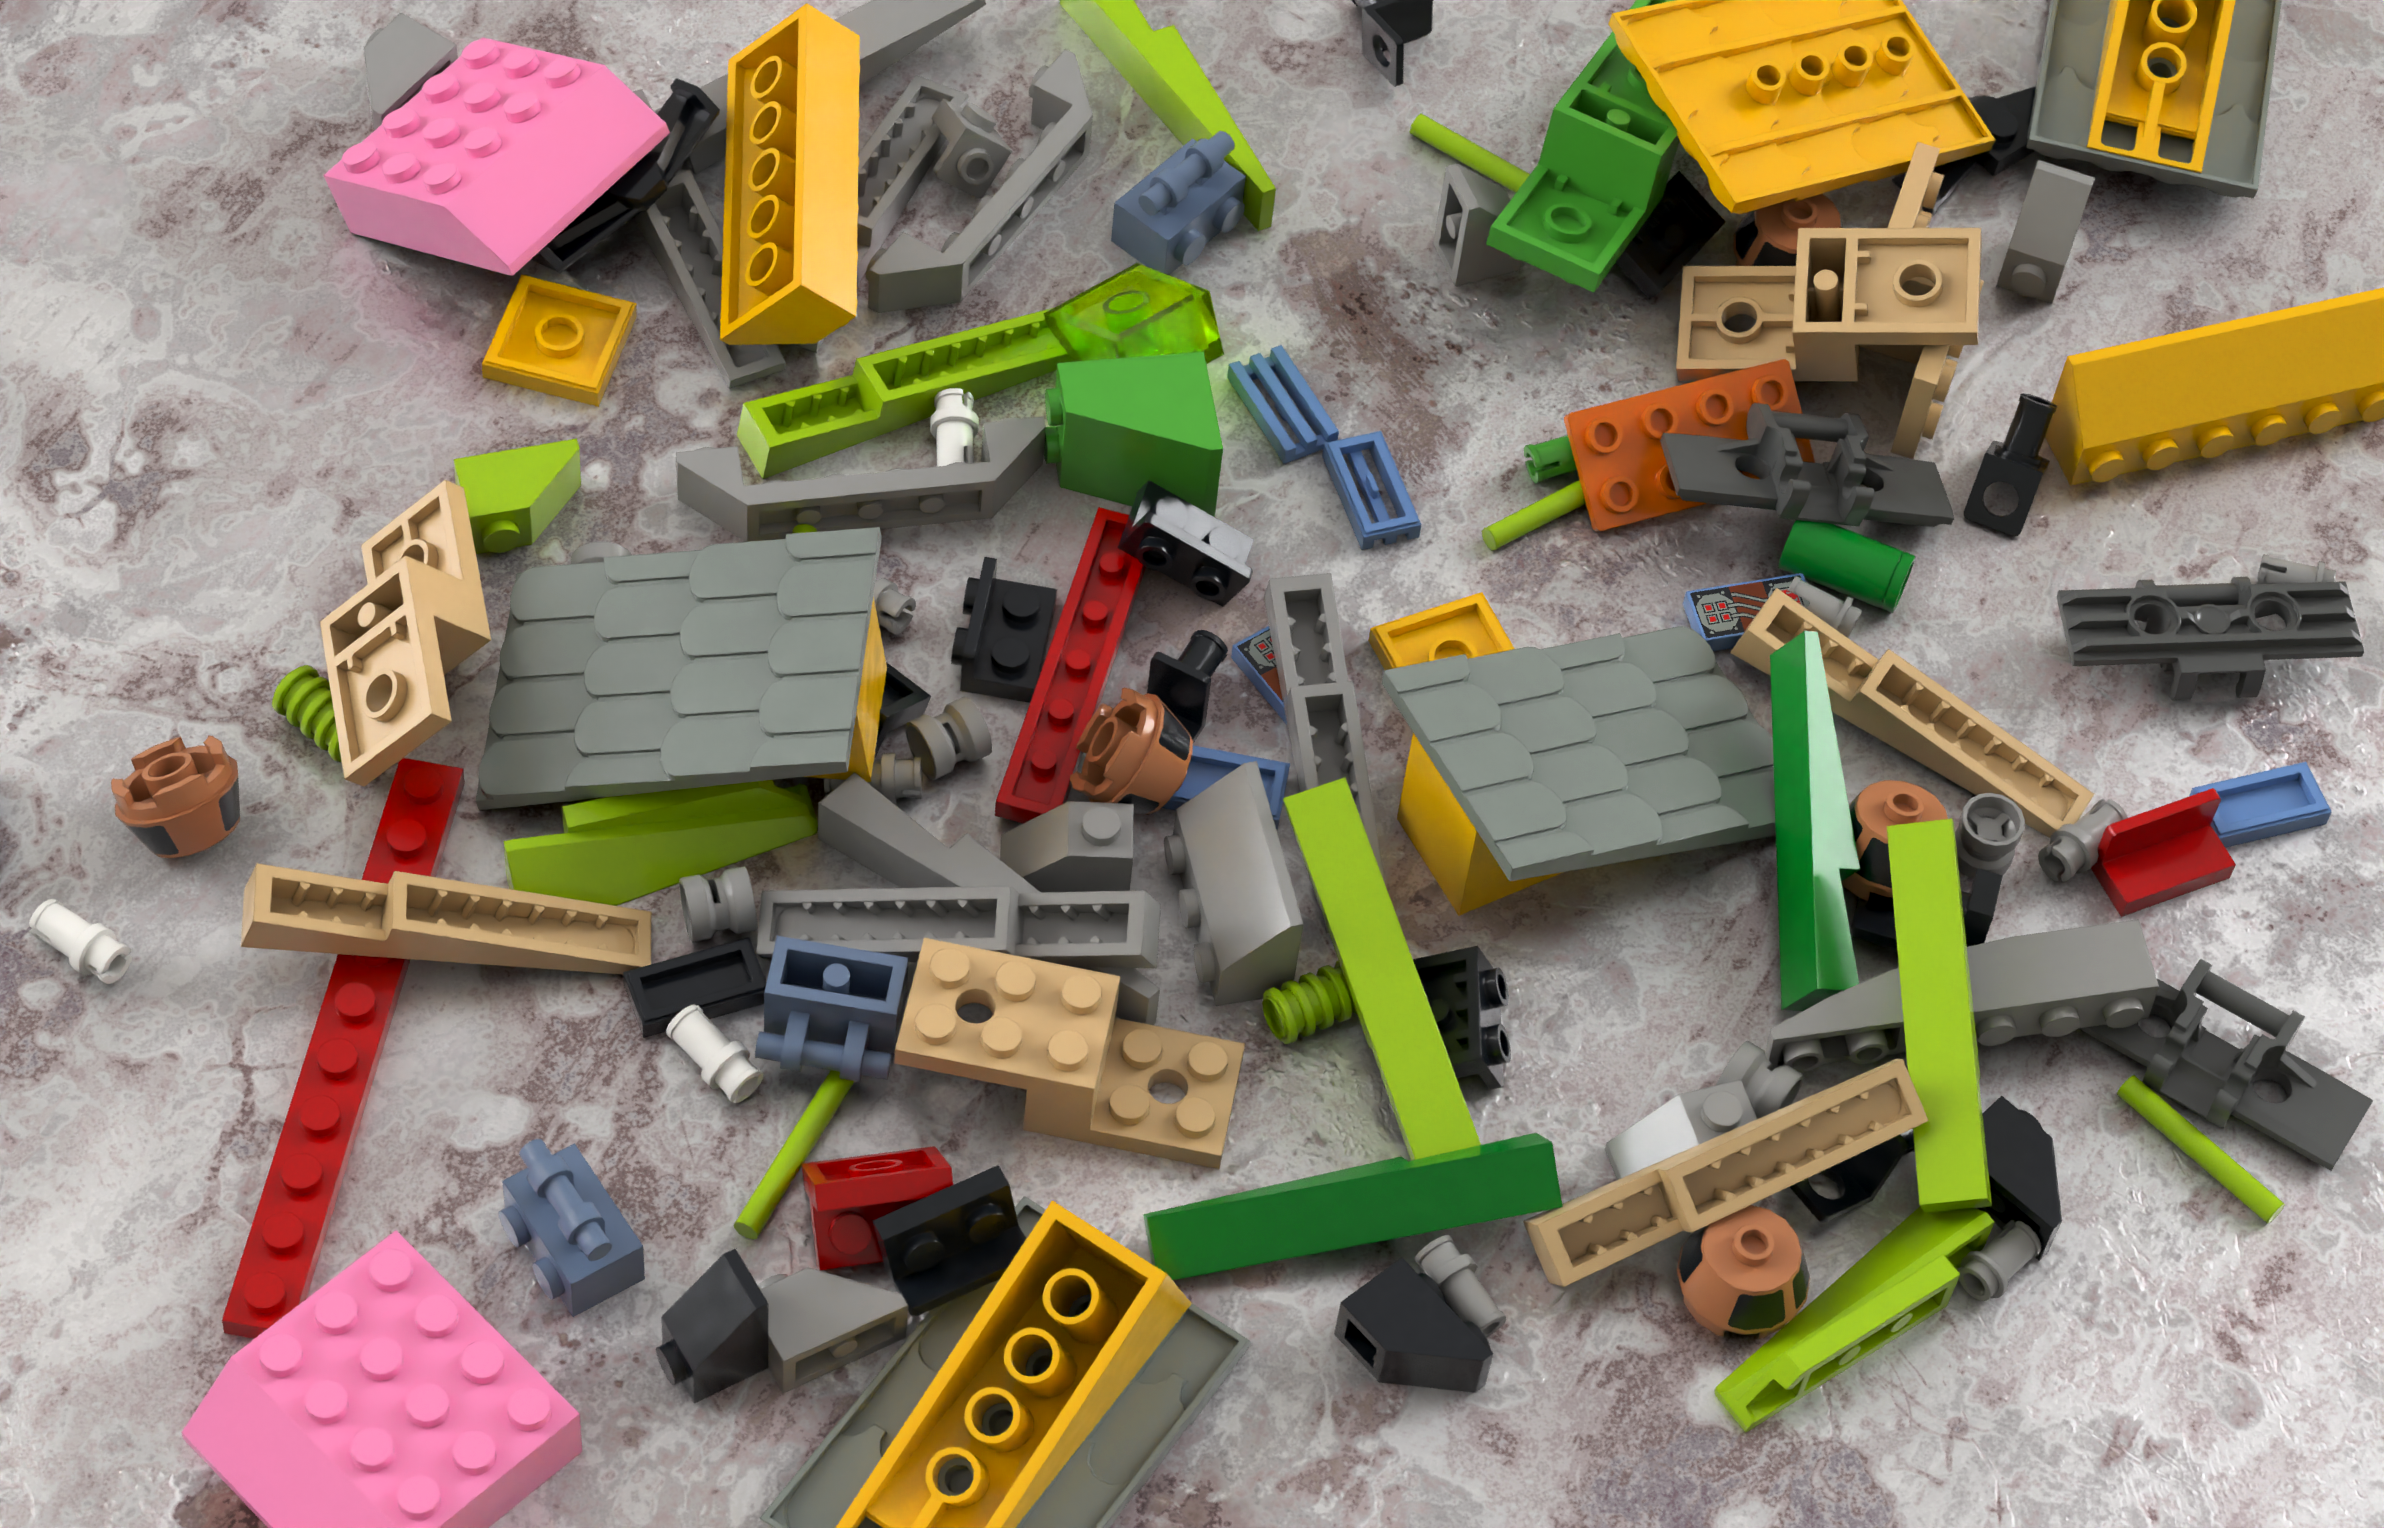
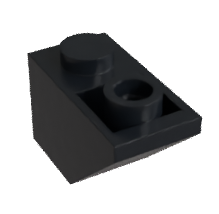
(1411, 1335)

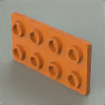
(1621, 447)

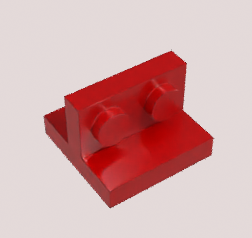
(859, 1189)

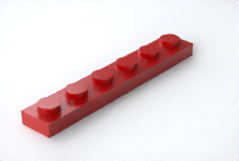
(1072, 674)

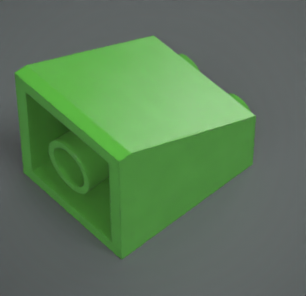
(1134, 424)

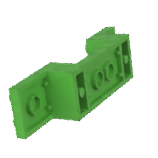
(1595, 175)

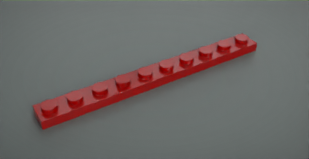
(338, 1070)

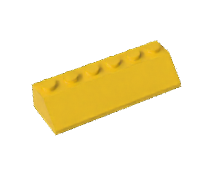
(791, 184)
(2219, 388)

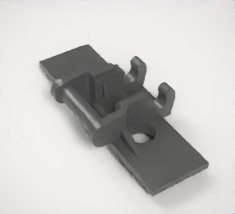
(1829, 492)
(2208, 628)
(2219, 1078)

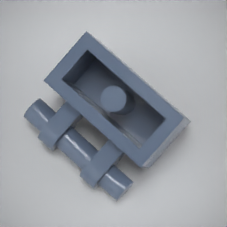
(1180, 205)
(832, 1008)
(570, 1228)

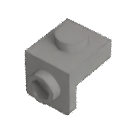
(974, 148)

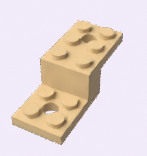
(1832, 302)
(1933, 368)
(404, 633)
(1065, 1046)

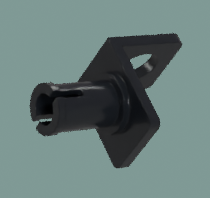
(1389, 26)
(2015, 463)
(1187, 681)
(1856, 1177)

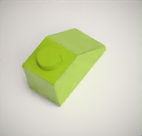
(517, 492)

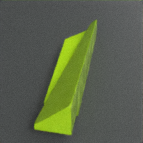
(649, 841)
(1867, 1307)

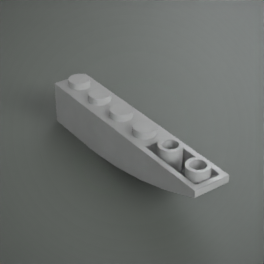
(2017, 988)

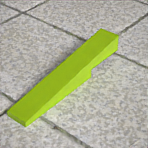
(1173, 87)
(894, 391)
(1380, 971)
(1938, 1016)

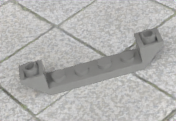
(920, 276)
(899, 497)

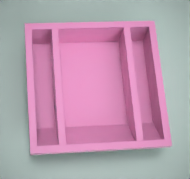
(494, 156)
(383, 1408)

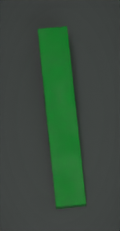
(1812, 830)
(1356, 1207)

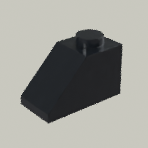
(2021, 1172)
(716, 1330)

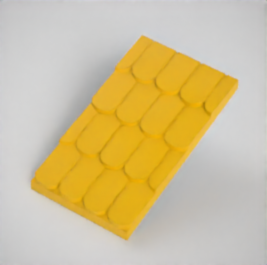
(1798, 92)

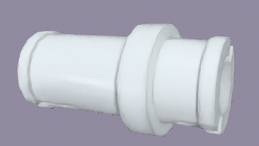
(954, 426)
(88, 946)
(722, 1061)

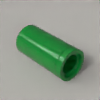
(1847, 563)

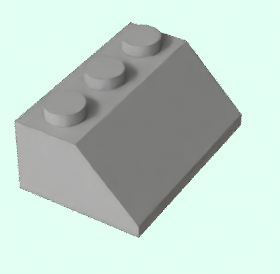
(1235, 888)

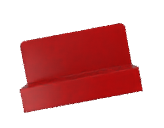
(2162, 854)

